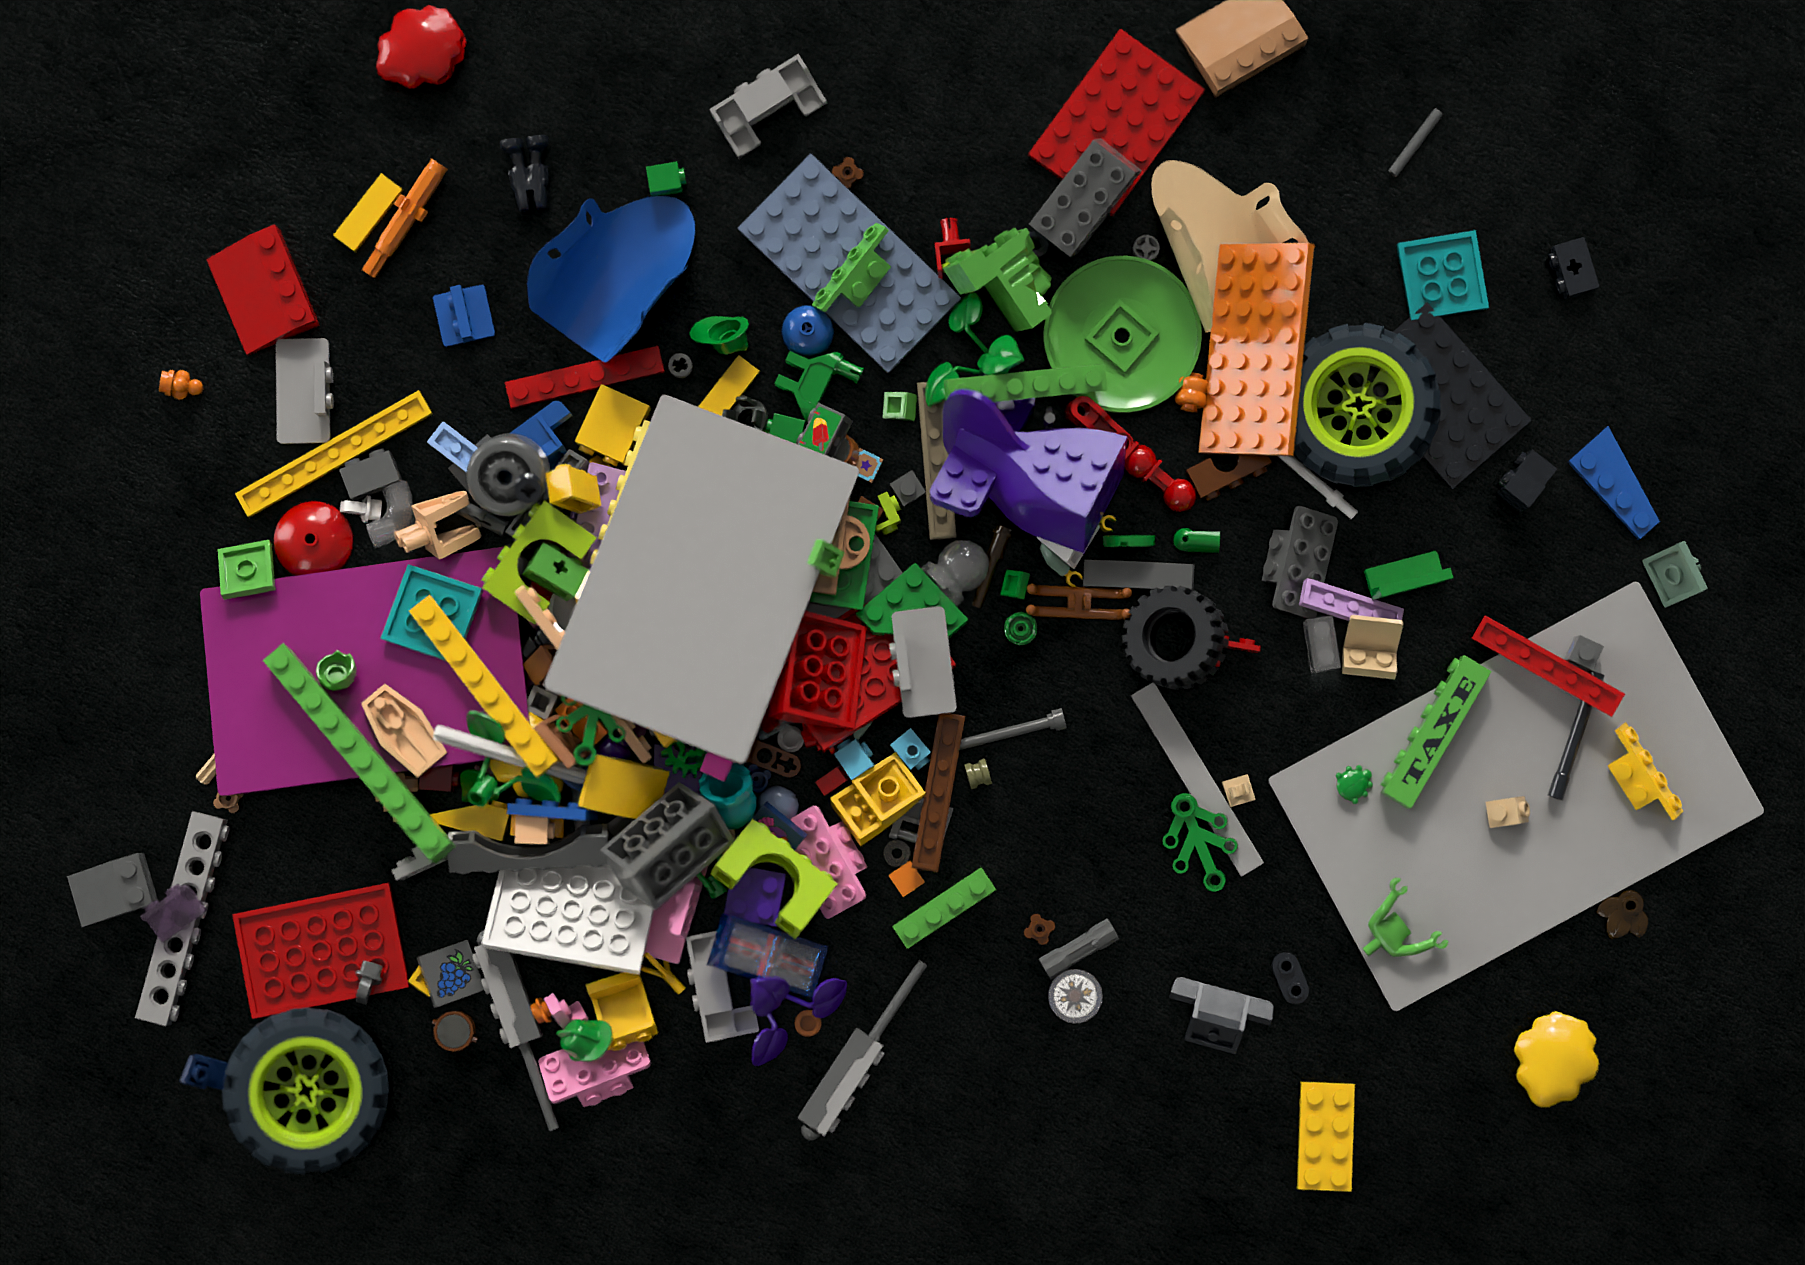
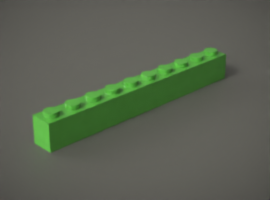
(359, 753)

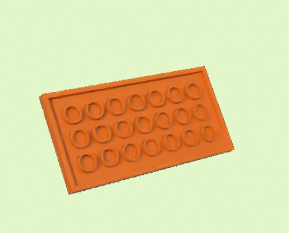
(1256, 349)

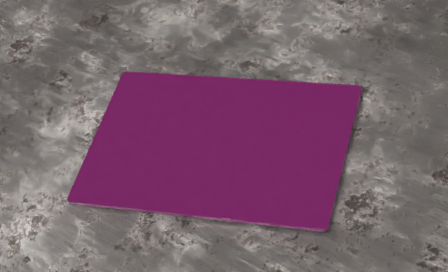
(264, 733)

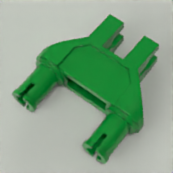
(815, 378)

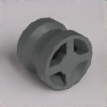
(1146, 244)

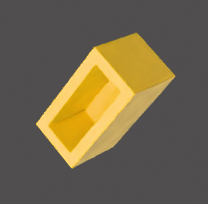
(573, 489)

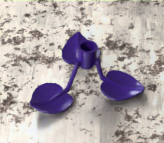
(768, 994)

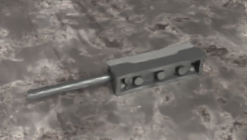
(515, 1013)
(850, 1068)

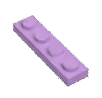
(1344, 603)

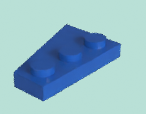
(551, 809)

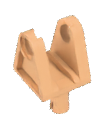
(423, 531)

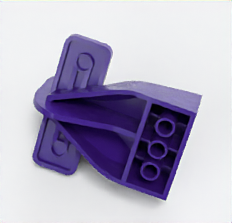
(1041, 480)

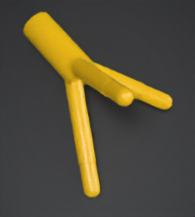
(664, 972)

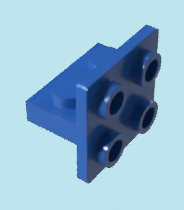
(463, 315)

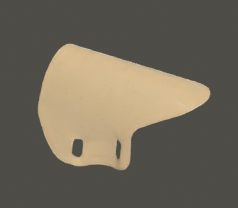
(1205, 213)

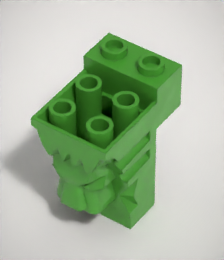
(1009, 274)

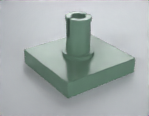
(1675, 574)

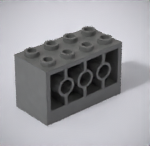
(1085, 197)
(667, 845)

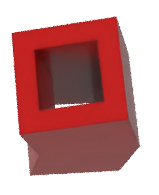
(832, 780)

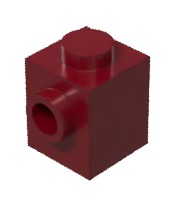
(440, 779)

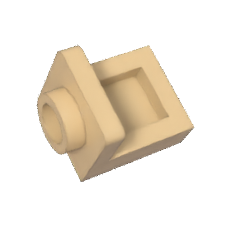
(1508, 811)

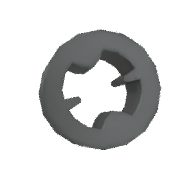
(683, 373)

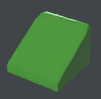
(899, 406)

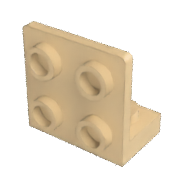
(1371, 647)

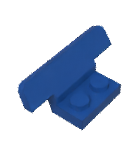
(540, 429)

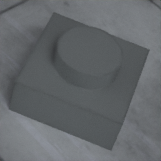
(907, 488)

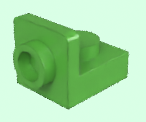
(825, 558)

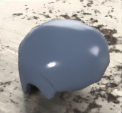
(781, 799)

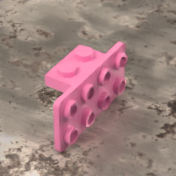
(835, 853)
(592, 1079)

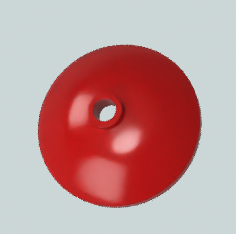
(332, 539)

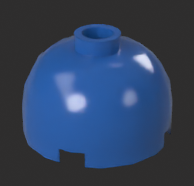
(811, 343)

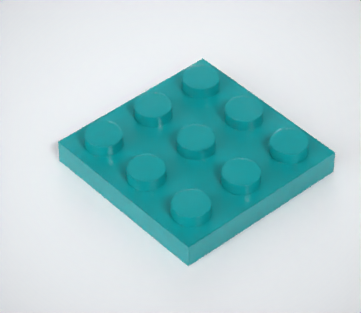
(1444, 274)
(454, 597)

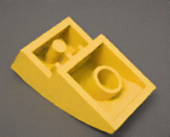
(622, 786)
(877, 798)

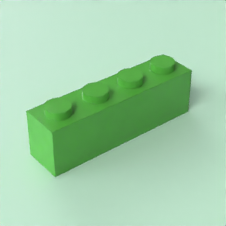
(944, 908)

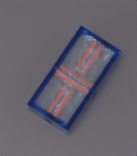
(766, 952)

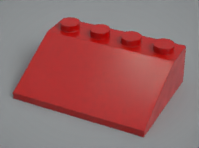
(262, 290)
(821, 673)

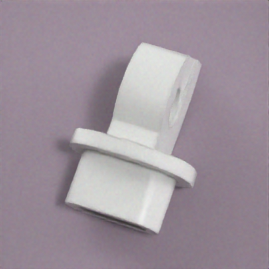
(368, 509)

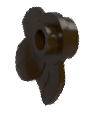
(1621, 918)

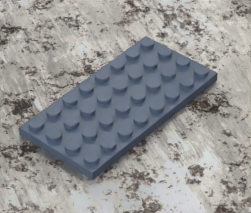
(808, 234)

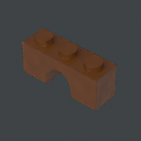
(1210, 480)

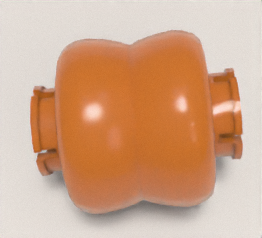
(1192, 393)

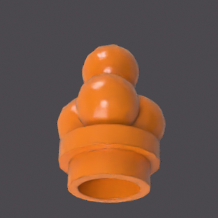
(179, 384)

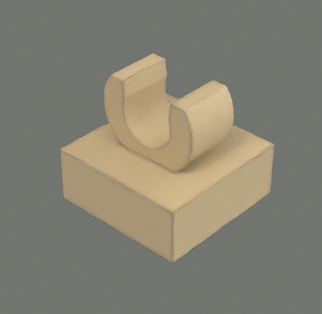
(1238, 790)

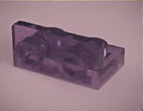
(173, 912)

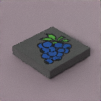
(450, 973)

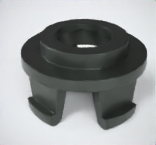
(745, 407)

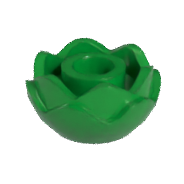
(1029, 628)

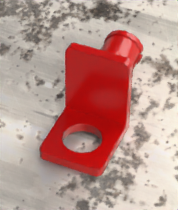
(950, 244)

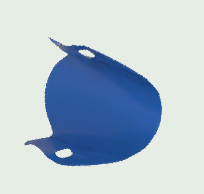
(611, 270)

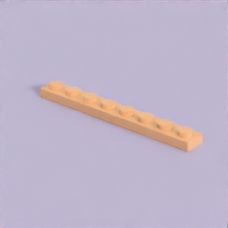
(546, 621)

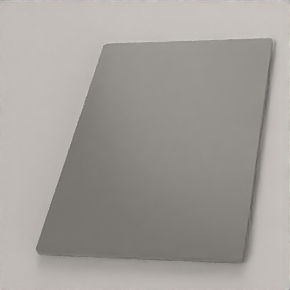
(701, 579)

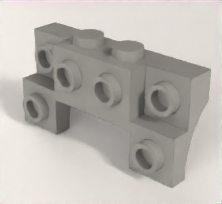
(763, 97)
(714, 994)

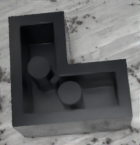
(1527, 480)

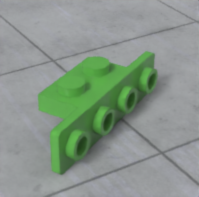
(858, 273)

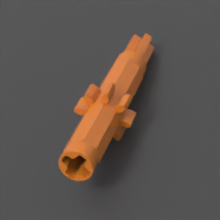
(409, 210)

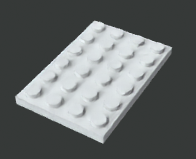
(569, 917)

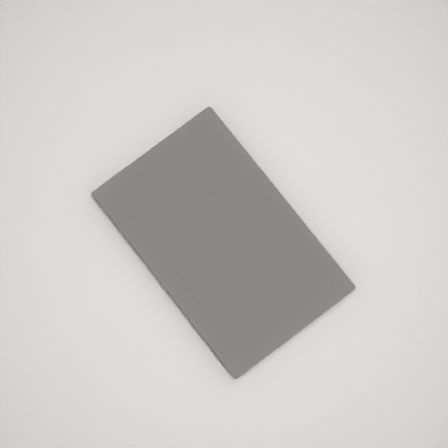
(1518, 880)

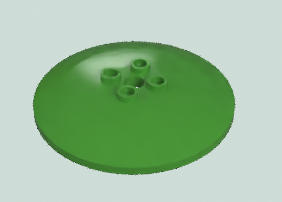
(1132, 297)

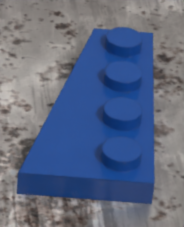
(1612, 479)

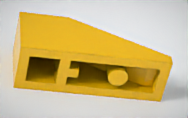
(489, 821)

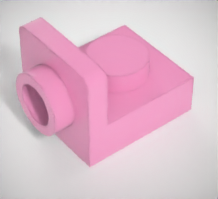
(563, 1012)

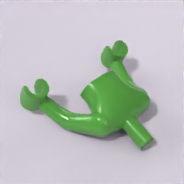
(1392, 931)

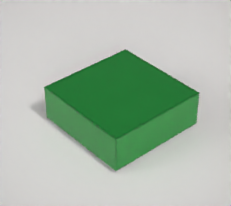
(1015, 584)

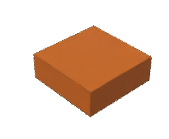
(906, 879)

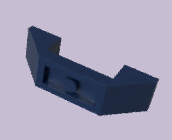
(210, 1072)

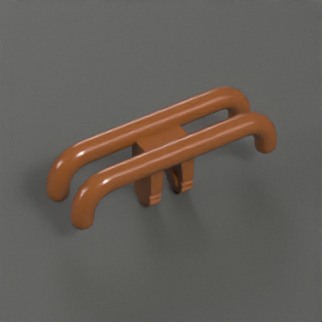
(1078, 602)

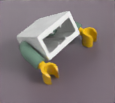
(1062, 558)

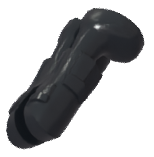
(530, 178)

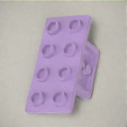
(595, 518)

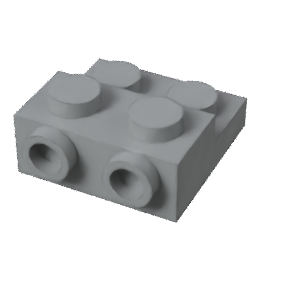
(411, 866)

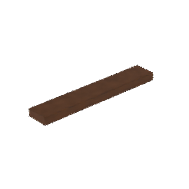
(938, 792)

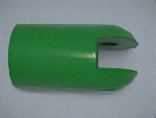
(1197, 541)

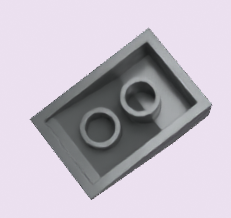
(112, 889)

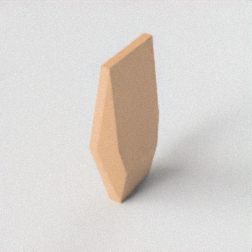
(403, 730)

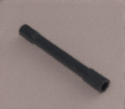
(1562, 776)

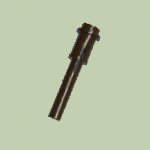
(995, 553)

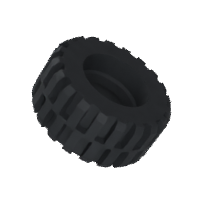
(1146, 622)

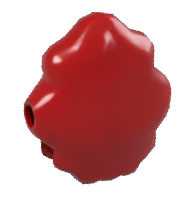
(420, 47)

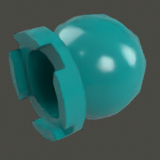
(731, 797)

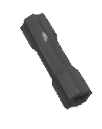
(1095, 939)

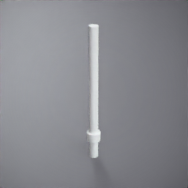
(1333, 497)

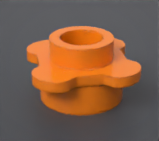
(541, 1011)

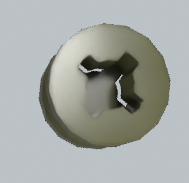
(978, 773)

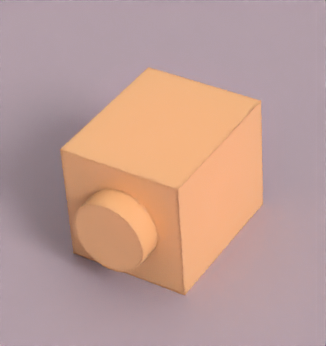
(534, 830)

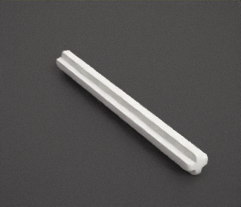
(502, 753)

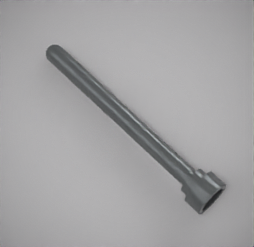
(1054, 721)

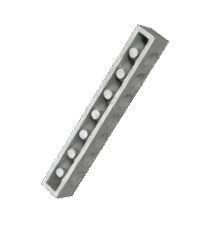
(149, 1005)

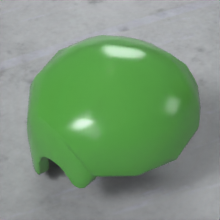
(336, 671)

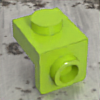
(890, 508)

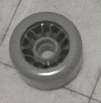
(510, 453)

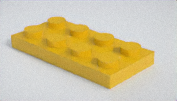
(1325, 1136)

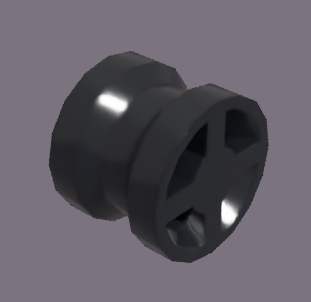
(527, 482)

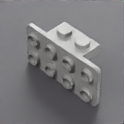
(303, 390)
(923, 662)

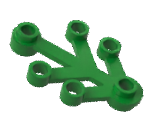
(590, 730)
(1197, 838)

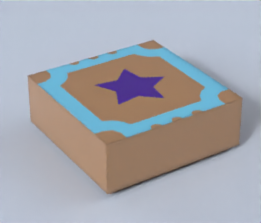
(868, 465)

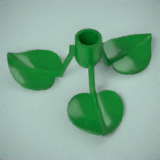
(997, 360)
(483, 789)

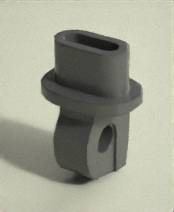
(368, 976)

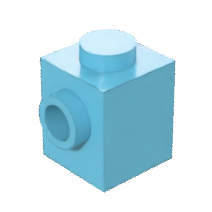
(911, 750)
(854, 757)

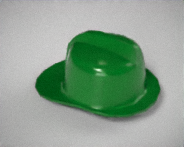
(723, 333)
(585, 1039)

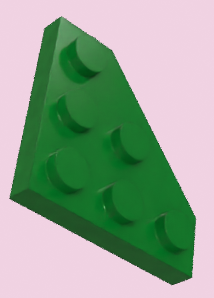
(909, 592)

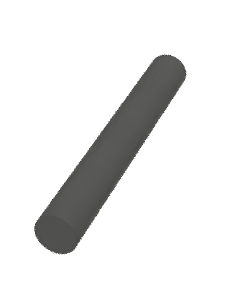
(1416, 141)

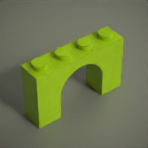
(545, 523)
(759, 845)

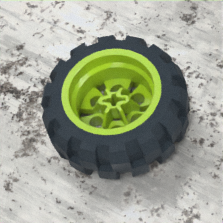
(1402, 370)
(301, 1145)

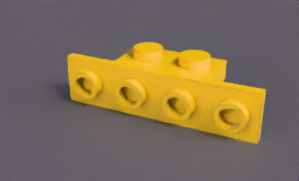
(1640, 777)

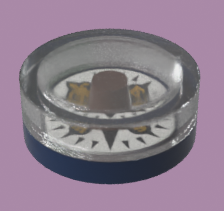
(1075, 996)

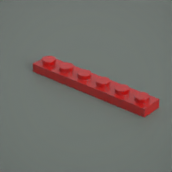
(584, 377)
(1548, 666)

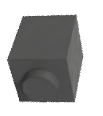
(1583, 653)

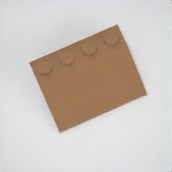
(1240, 40)

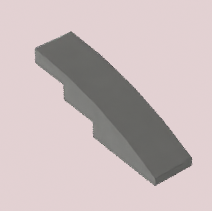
(1137, 574)

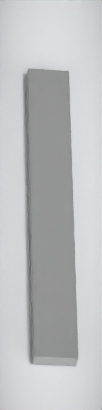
(1195, 775)

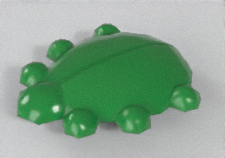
(1353, 783)

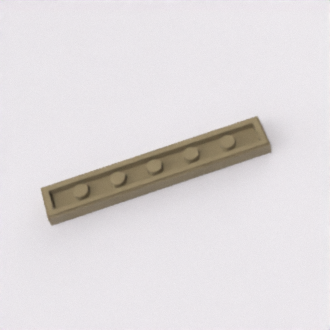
(934, 456)

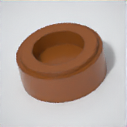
(807, 1024)

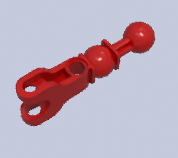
(1139, 459)

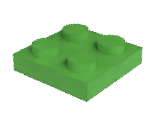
(246, 569)

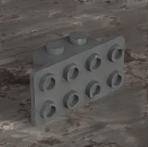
(1299, 555)

